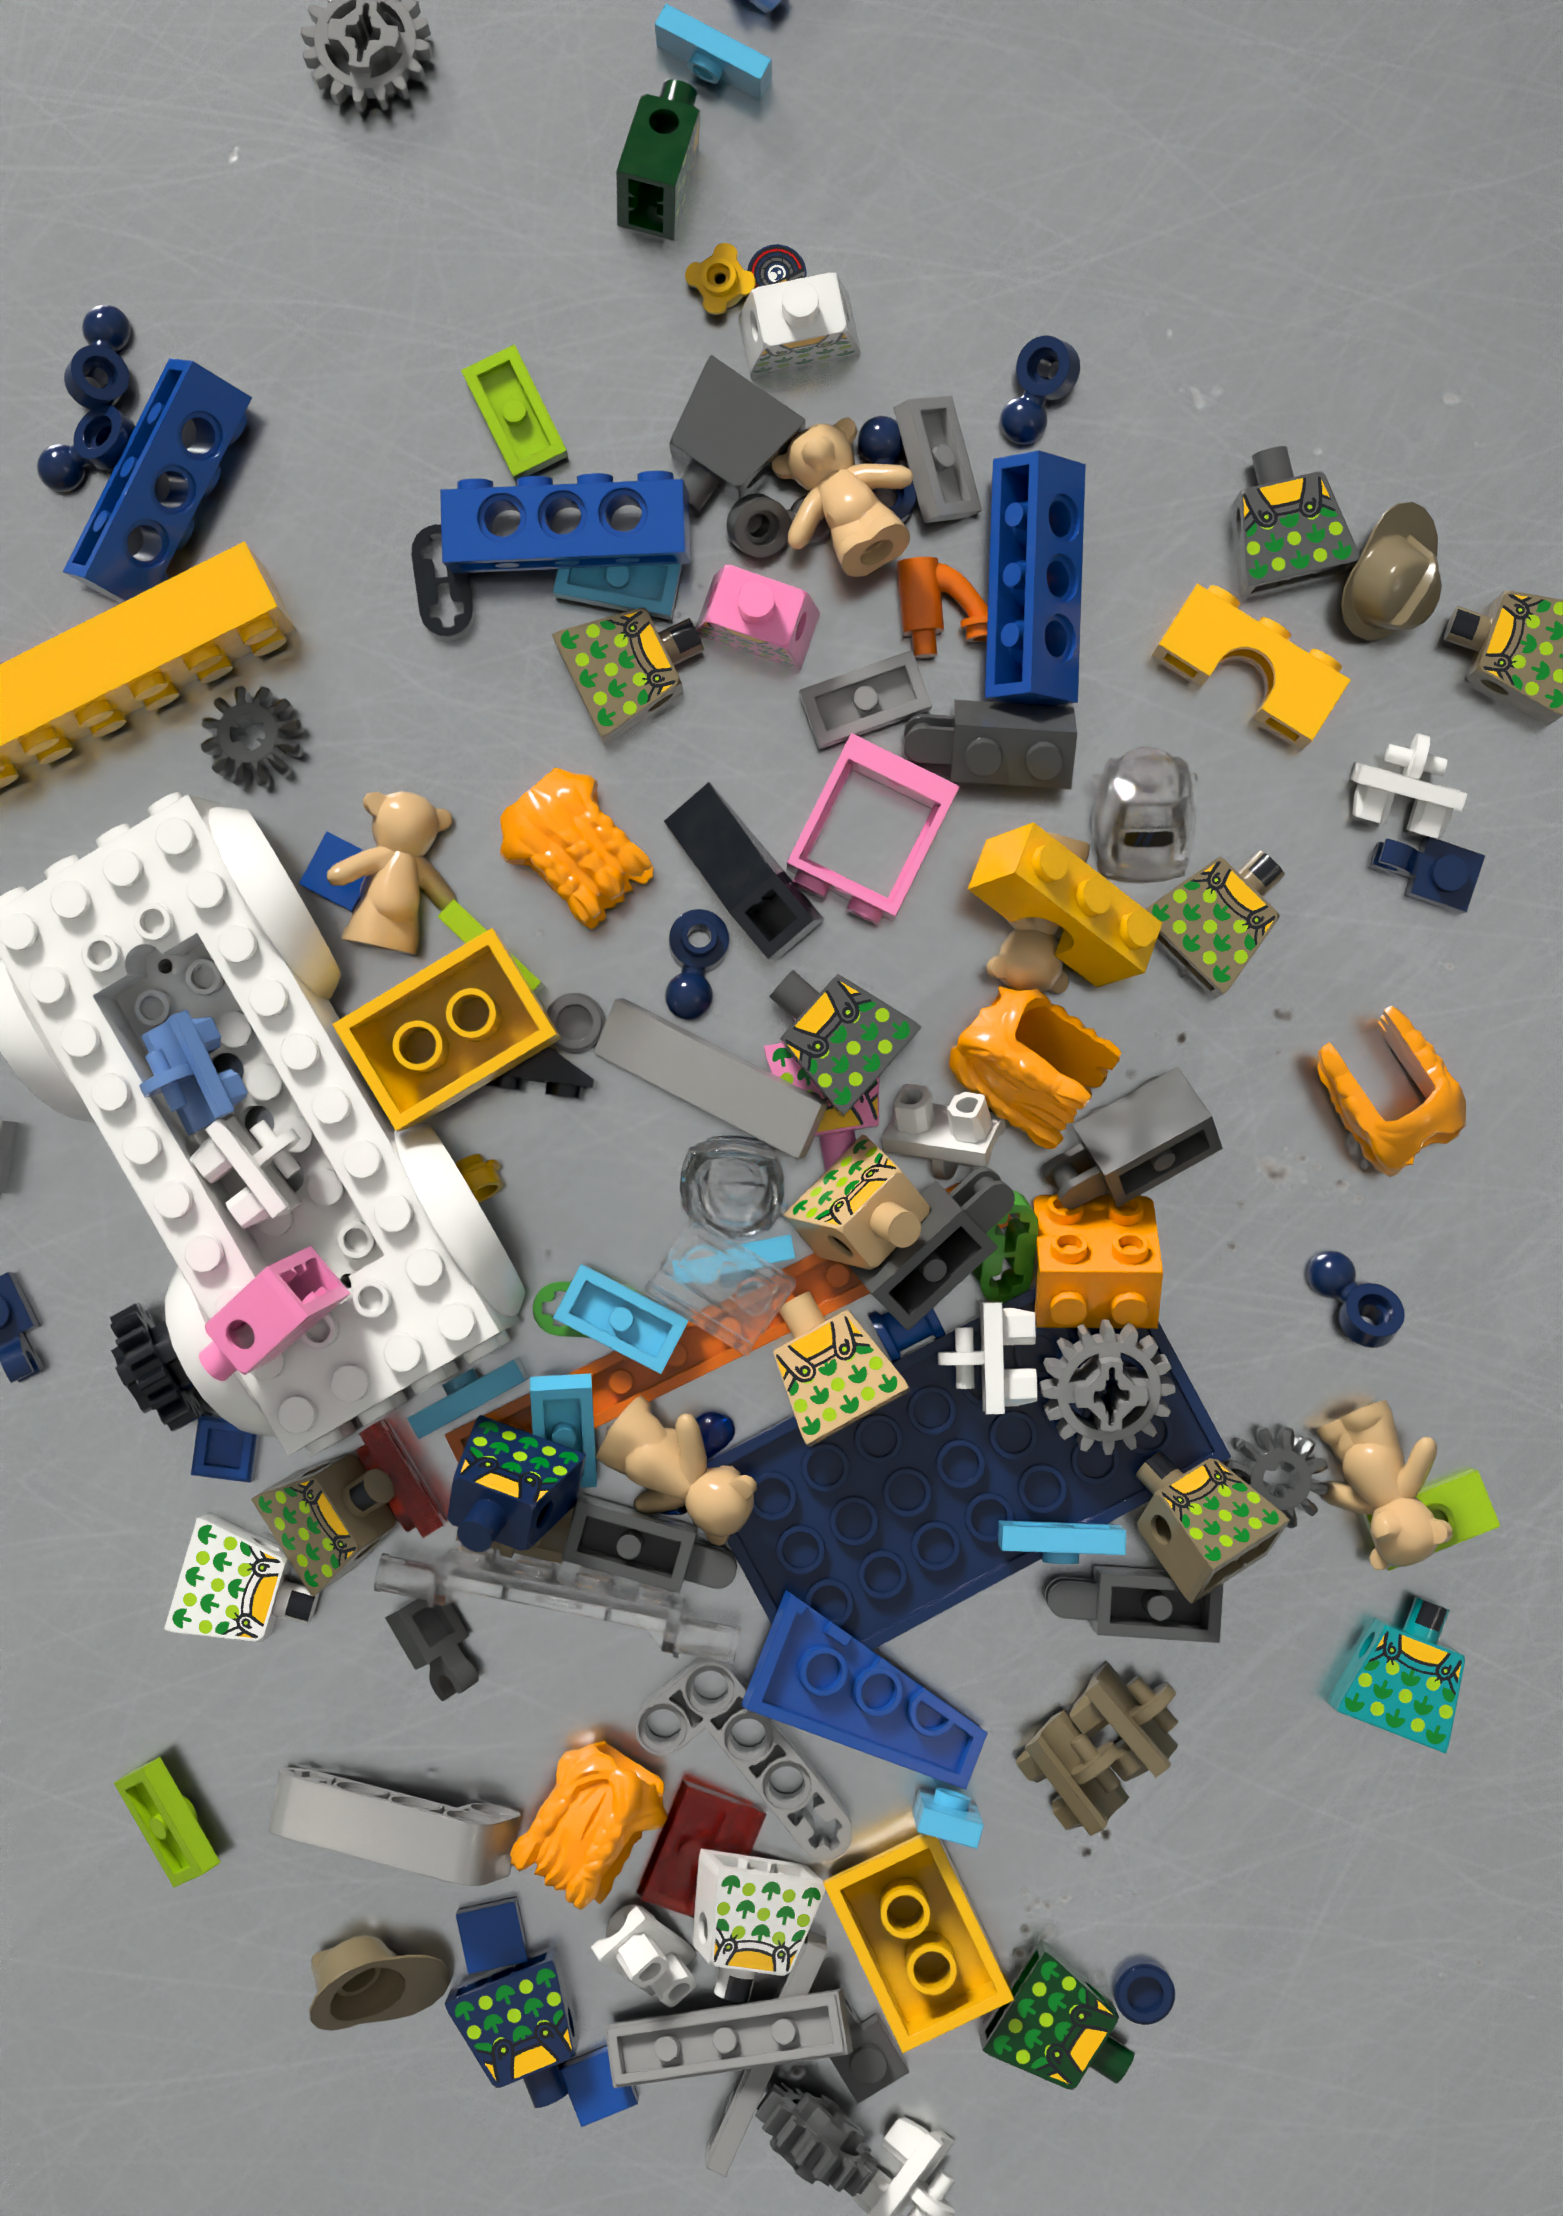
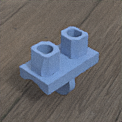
(186, 1073)

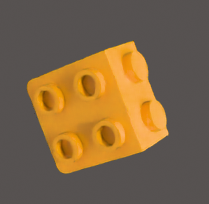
(1097, 1263)

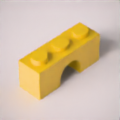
(1298, 683)
(1038, 877)

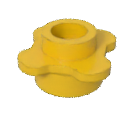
(725, 295)

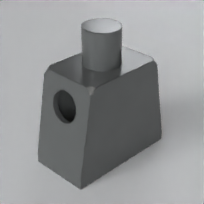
(730, 434)

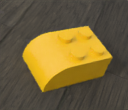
(446, 1031)
(919, 1940)

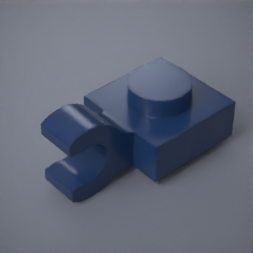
(1437, 872)
(15, 1321)

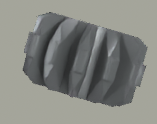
(268, 719)
(1268, 1458)

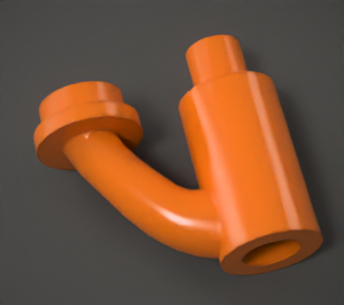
(921, 603)

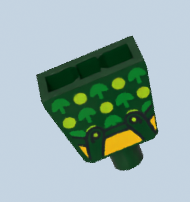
(658, 160)
(1056, 2024)

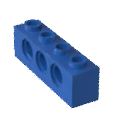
(156, 448)
(657, 539)
(1035, 579)

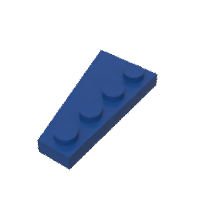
(846, 1693)

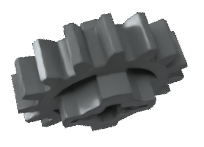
(817, 2139)

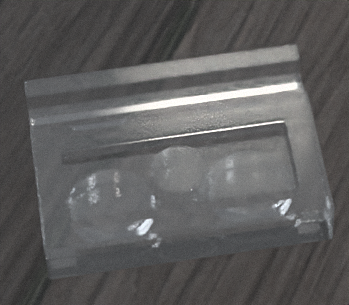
(720, 1286)

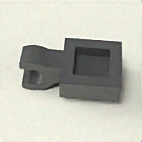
(432, 1639)
(874, 2057)

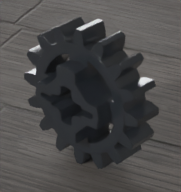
(152, 1368)

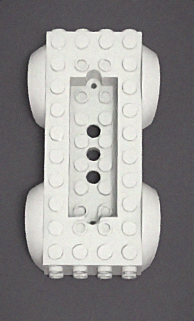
(210, 924)

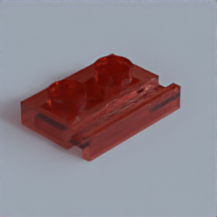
(413, 1501)
(695, 1822)

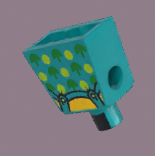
(1404, 1678)

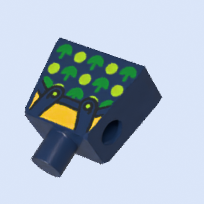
(511, 1486)
(519, 2024)

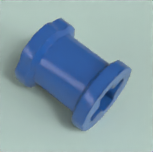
(897, 1338)

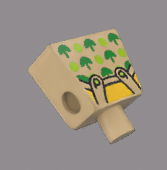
(859, 1209)
(832, 1370)

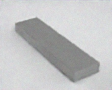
(710, 1078)
(728, 2038)
(753, 2082)

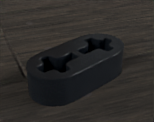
(429, 587)

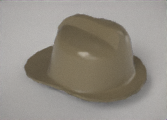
(1396, 575)
(370, 1983)

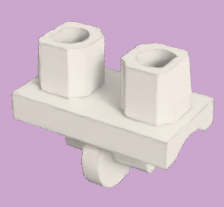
(1432, 801)
(942, 1133)
(234, 1148)
(999, 1385)
(647, 1954)
(920, 2154)

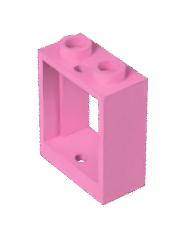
(896, 774)

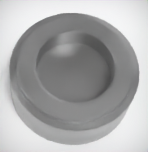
(577, 1021)

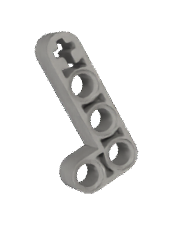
(754, 1762)
(395, 1829)

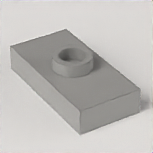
(937, 458)
(865, 699)

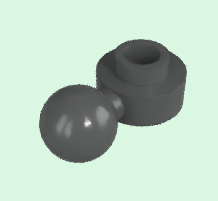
(774, 527)

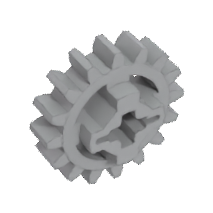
(345, 27)
(1130, 1390)

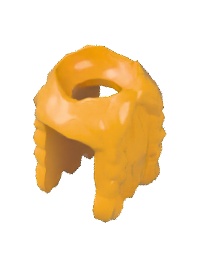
(573, 845)
(1032, 1063)
(1395, 1143)
(591, 1822)

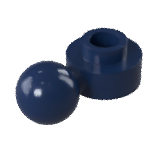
(106, 332)
(1024, 417)
(97, 441)
(882, 444)
(689, 992)
(1334, 1276)

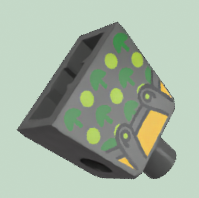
(1288, 528)
(841, 1035)

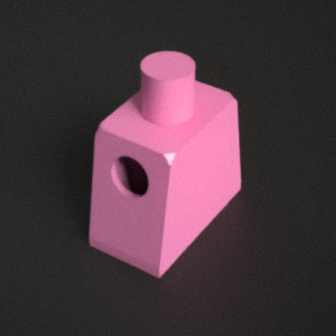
(271, 1314)

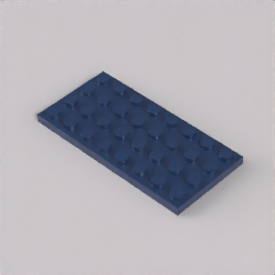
(910, 1498)

